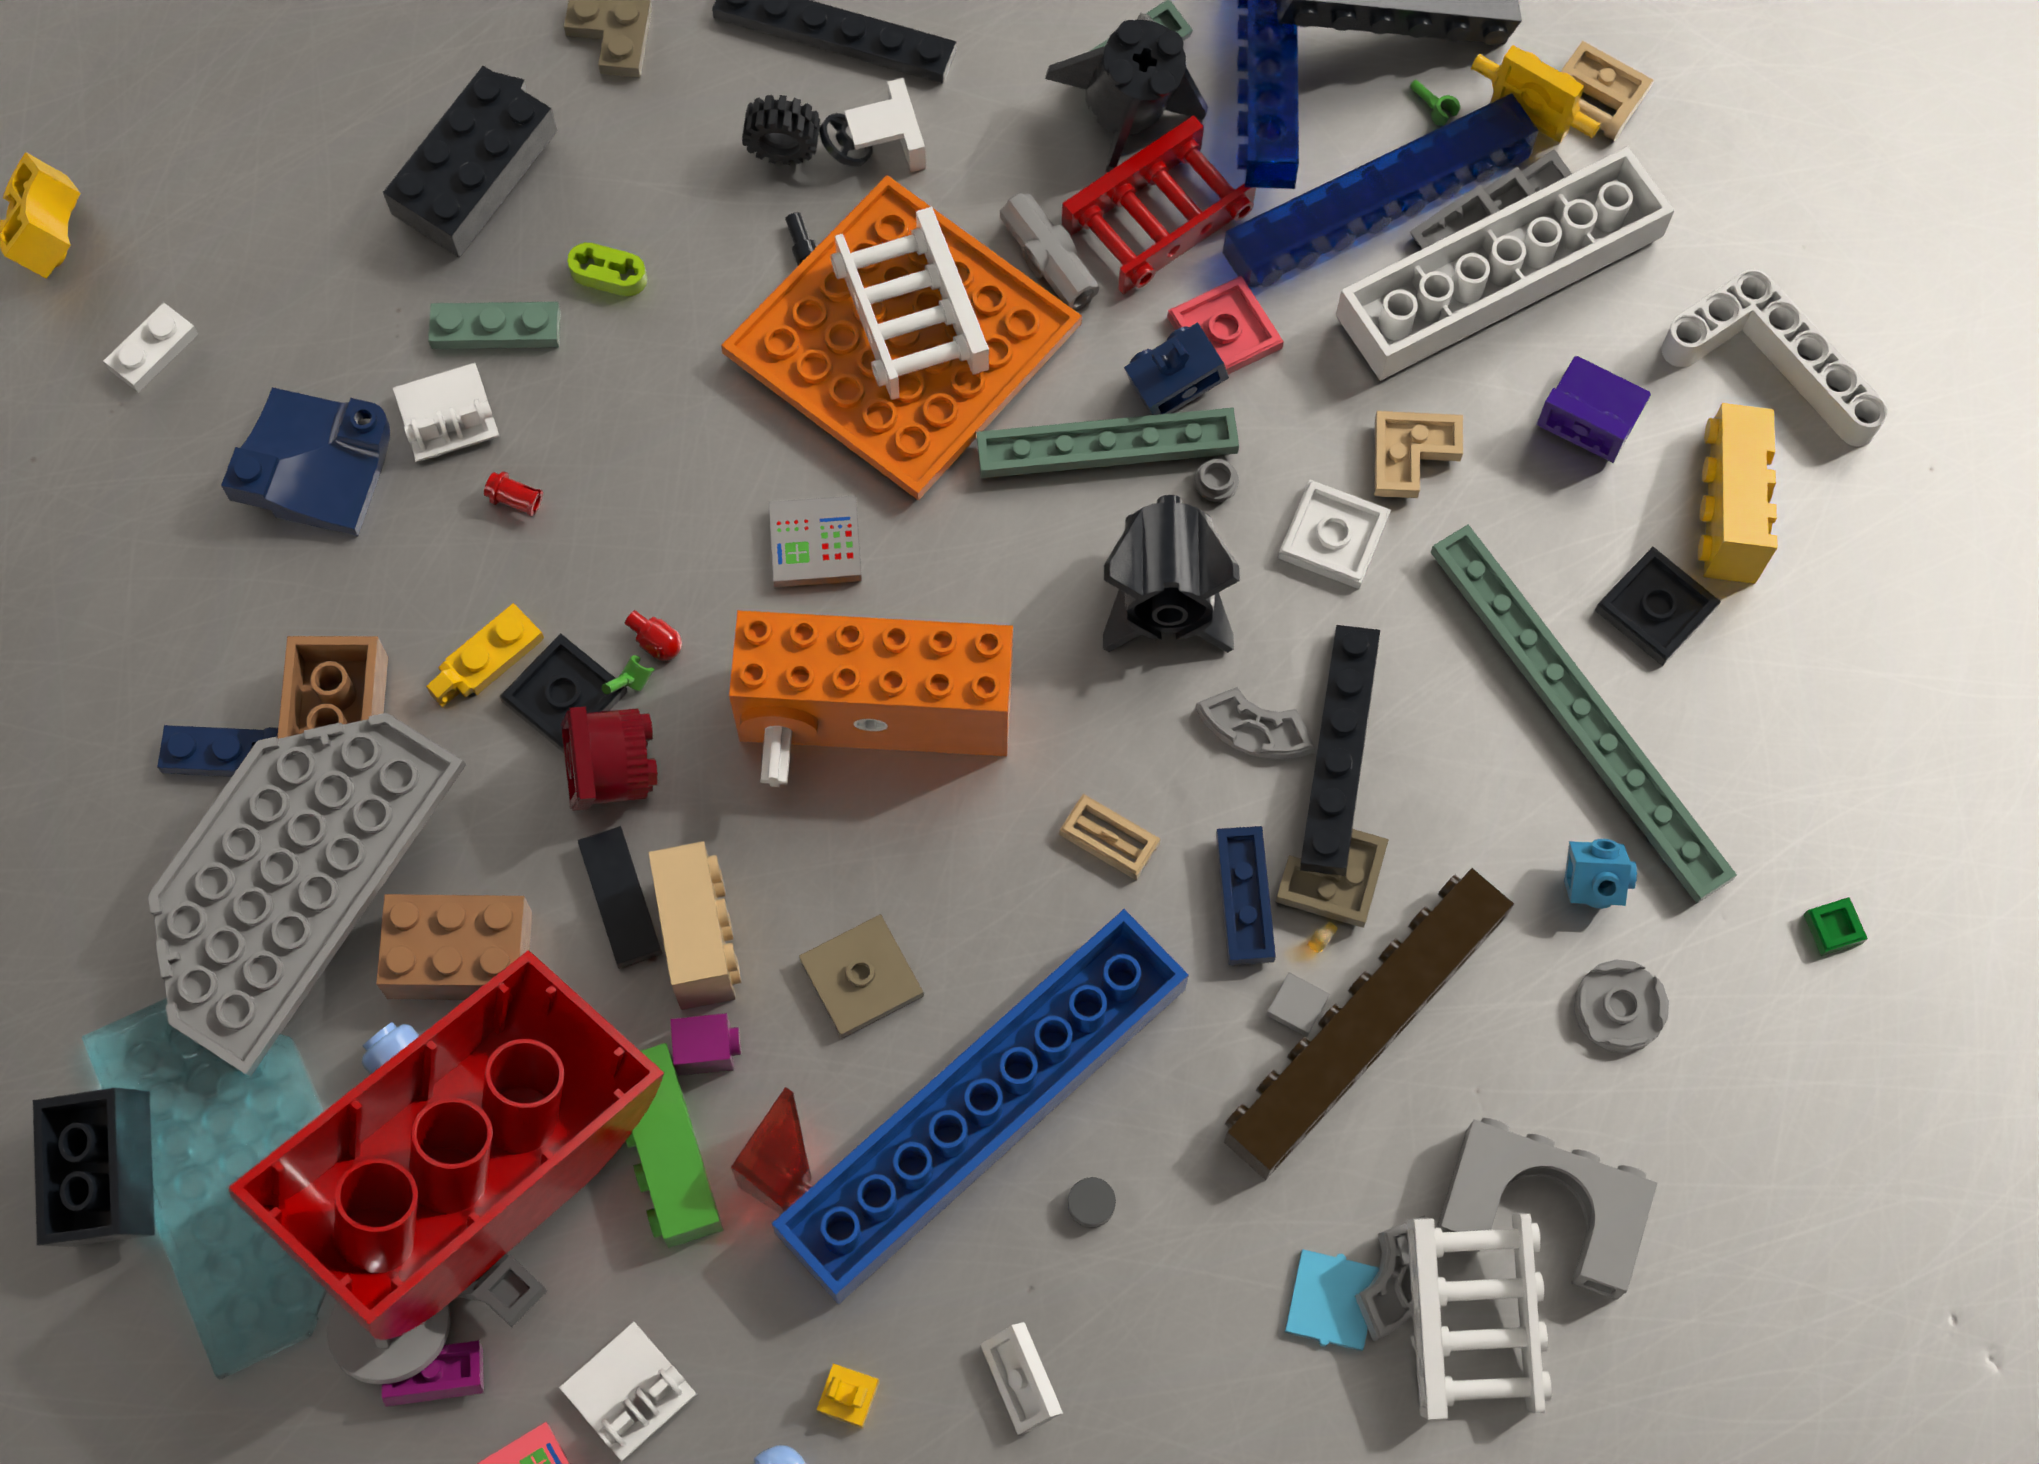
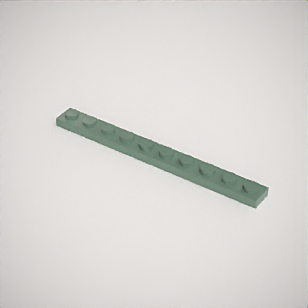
(1583, 714)

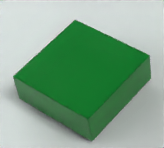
(1835, 926)

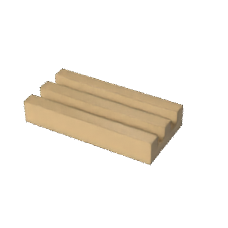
(1101, 851)

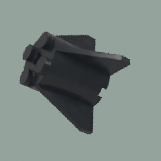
(1133, 80)
(1169, 577)

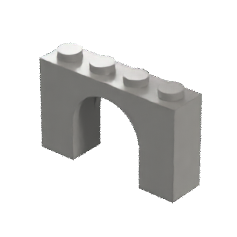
(1612, 1198)

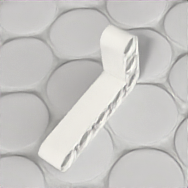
(1782, 349)

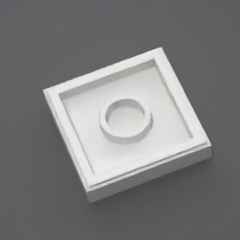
(1334, 534)

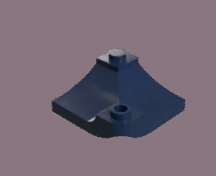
(311, 460)

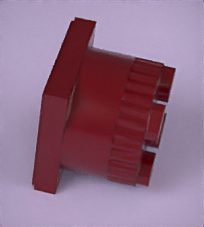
(607, 756)

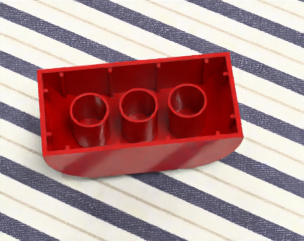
(453, 1149)

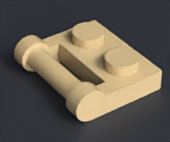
(1609, 83)

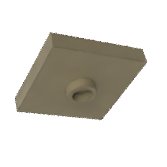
(861, 976)

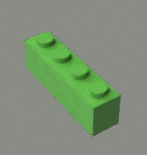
(672, 1163)

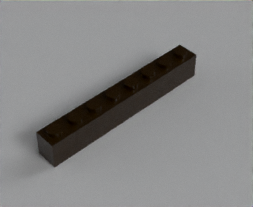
(1367, 1023)

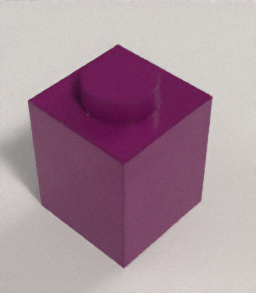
(704, 1044)

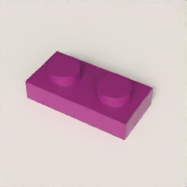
(452, 1374)

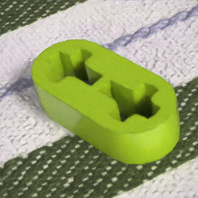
(607, 269)

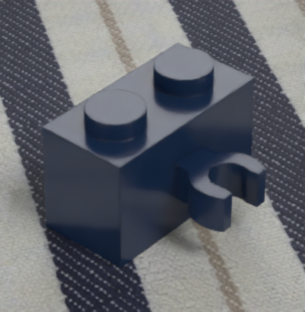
(1176, 370)

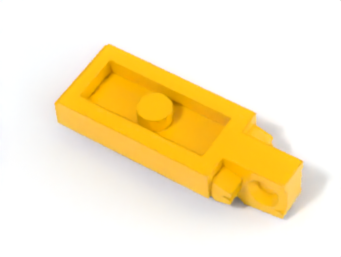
(485, 656)

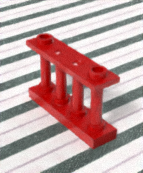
(1152, 167)

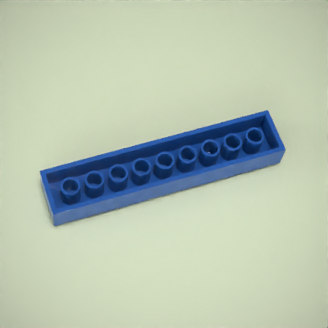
(980, 1106)

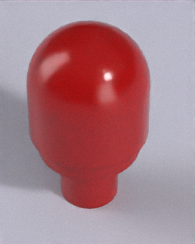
(655, 636)

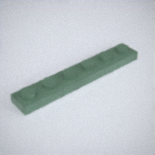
(1107, 442)

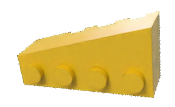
(1739, 494)

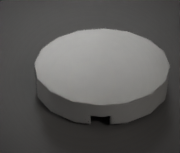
(1621, 1006)

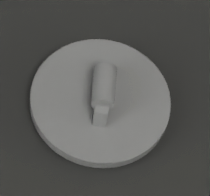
(389, 1359)

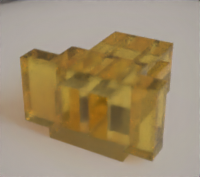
(1322, 937)

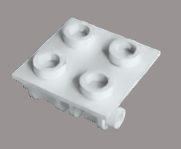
(445, 412)
(628, 1391)

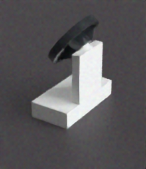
(876, 125)

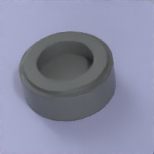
(1091, 1202)

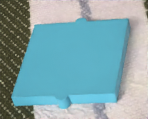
(1325, 1300)

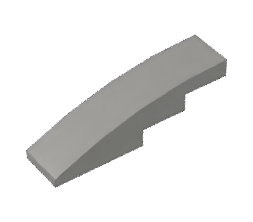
(1486, 201)

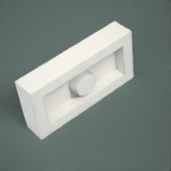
(150, 347)
(1021, 1378)

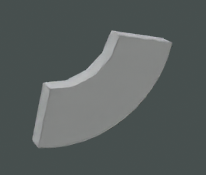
(1255, 729)
(1389, 1297)

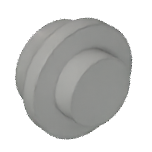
(1216, 480)

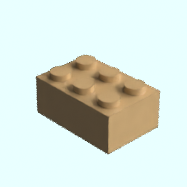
(695, 925)

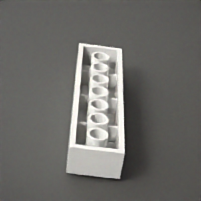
(1503, 263)

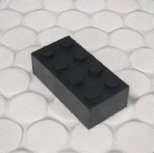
(470, 161)

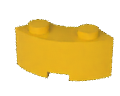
(37, 216)

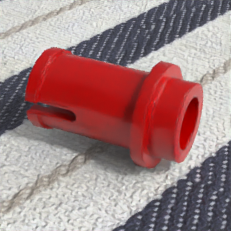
(512, 493)

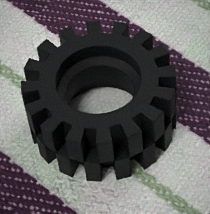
(781, 130)

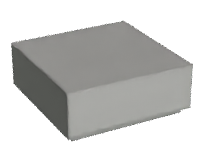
(1297, 1004)

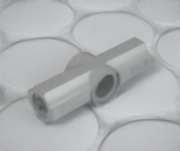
(1049, 251)

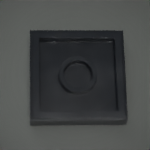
(1657, 606)
(558, 681)

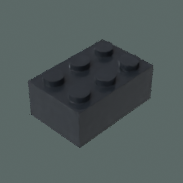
(93, 1167)

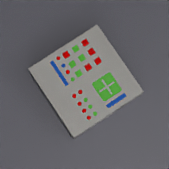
(815, 541)

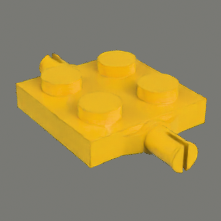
(1543, 92)

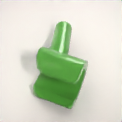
(1445, 102)
(633, 676)

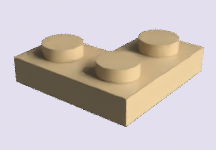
(1406, 439)

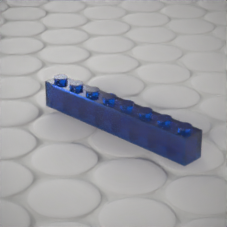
(1380, 192)

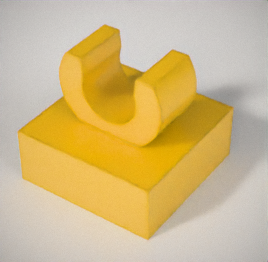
(847, 1395)

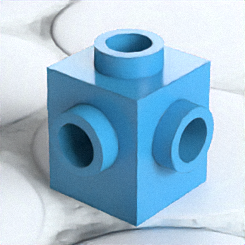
(1599, 873)

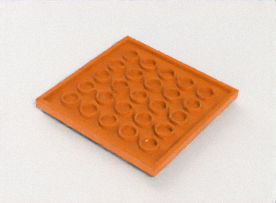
(817, 357)

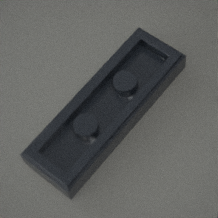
(619, 897)

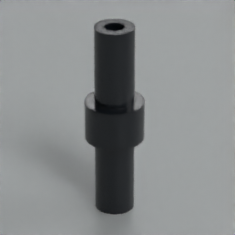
(802, 243)

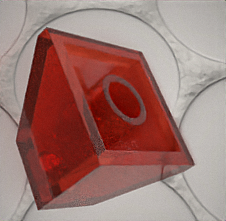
(775, 1158)

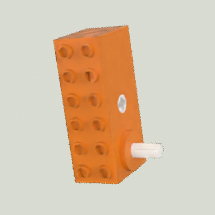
(869, 685)

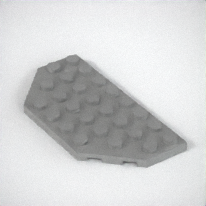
(287, 874)

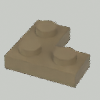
(620, 25)
(1337, 896)

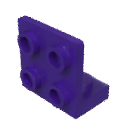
(1593, 408)

